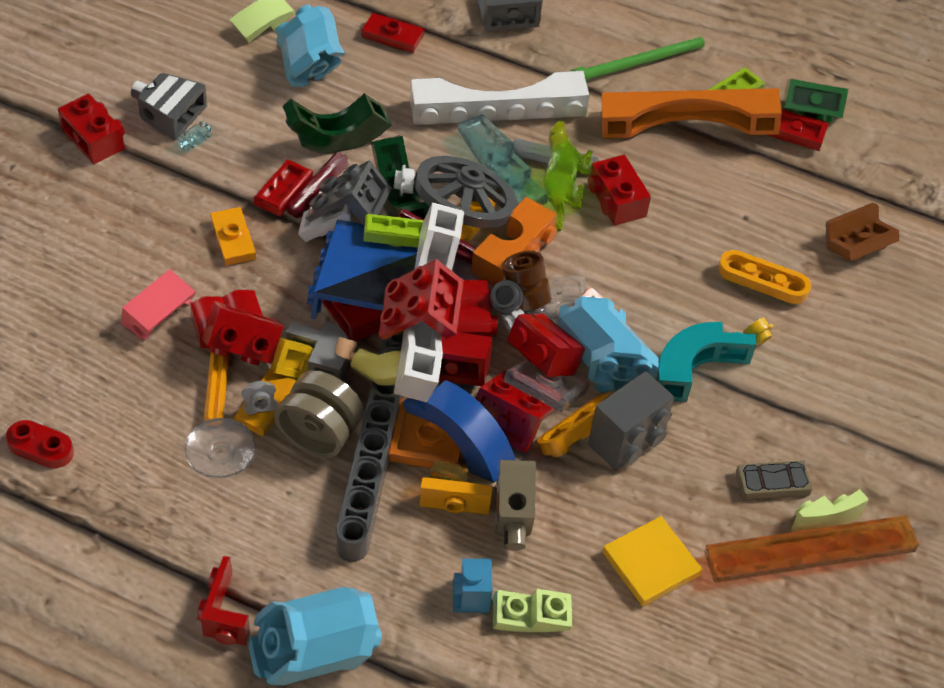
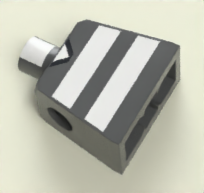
(170, 103)

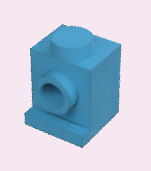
(473, 586)

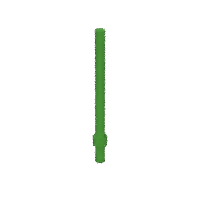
(642, 58)

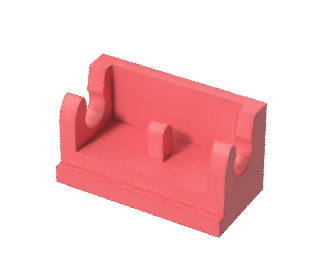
(156, 304)

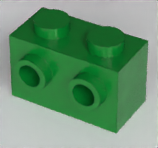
(815, 98)

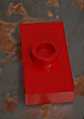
(392, 32)
(282, 187)

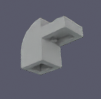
(324, 343)

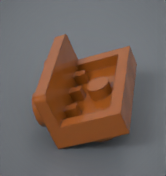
(859, 233)

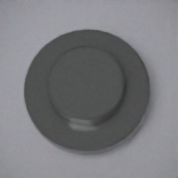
(506, 296)

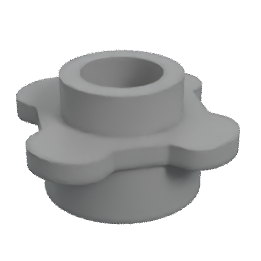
(262, 391)

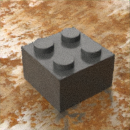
(631, 421)

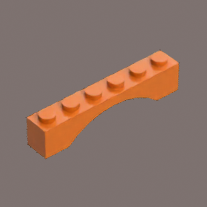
(745, 109)

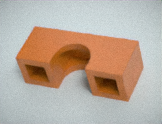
(529, 226)

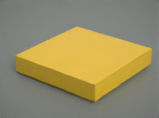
(652, 561)

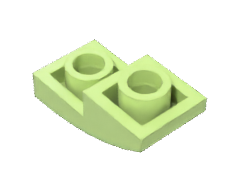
(259, 16)
(825, 514)
(532, 613)

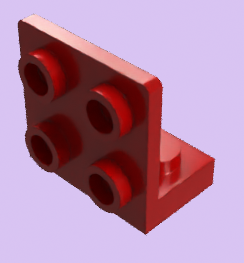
(425, 294)
(513, 410)

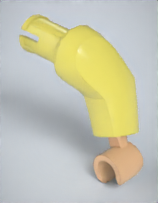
(378, 368)

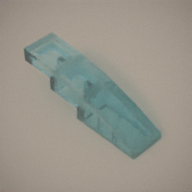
(497, 153)

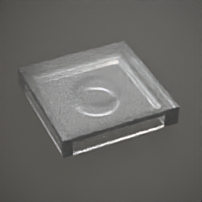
(553, 391)

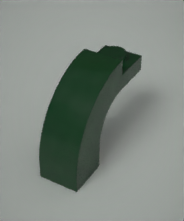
(340, 130)
(388, 157)

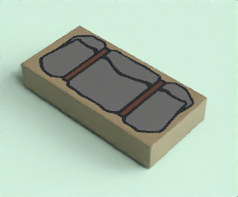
(773, 480)

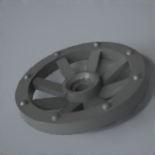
(470, 183)

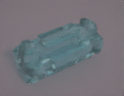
(194, 136)

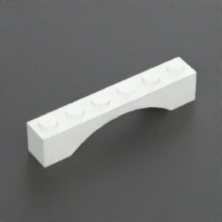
(443, 102)
(422, 345)

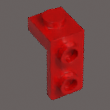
(221, 624)

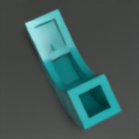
(697, 346)

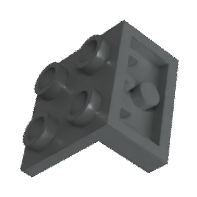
(509, 14)
(358, 187)

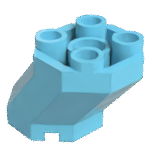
(309, 45)
(611, 346)
(314, 636)

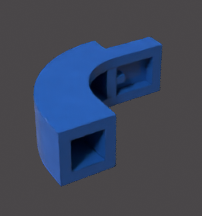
(468, 425)

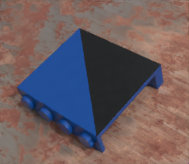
(356, 269)

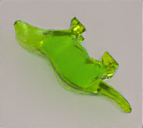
(562, 172)

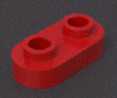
(37, 442)

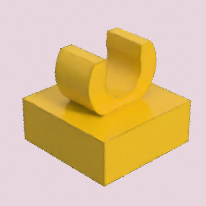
(291, 358)

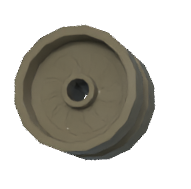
(319, 413)

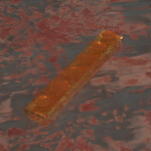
(810, 548)

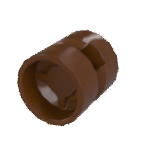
(529, 273)

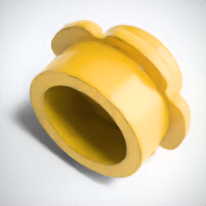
(761, 329)

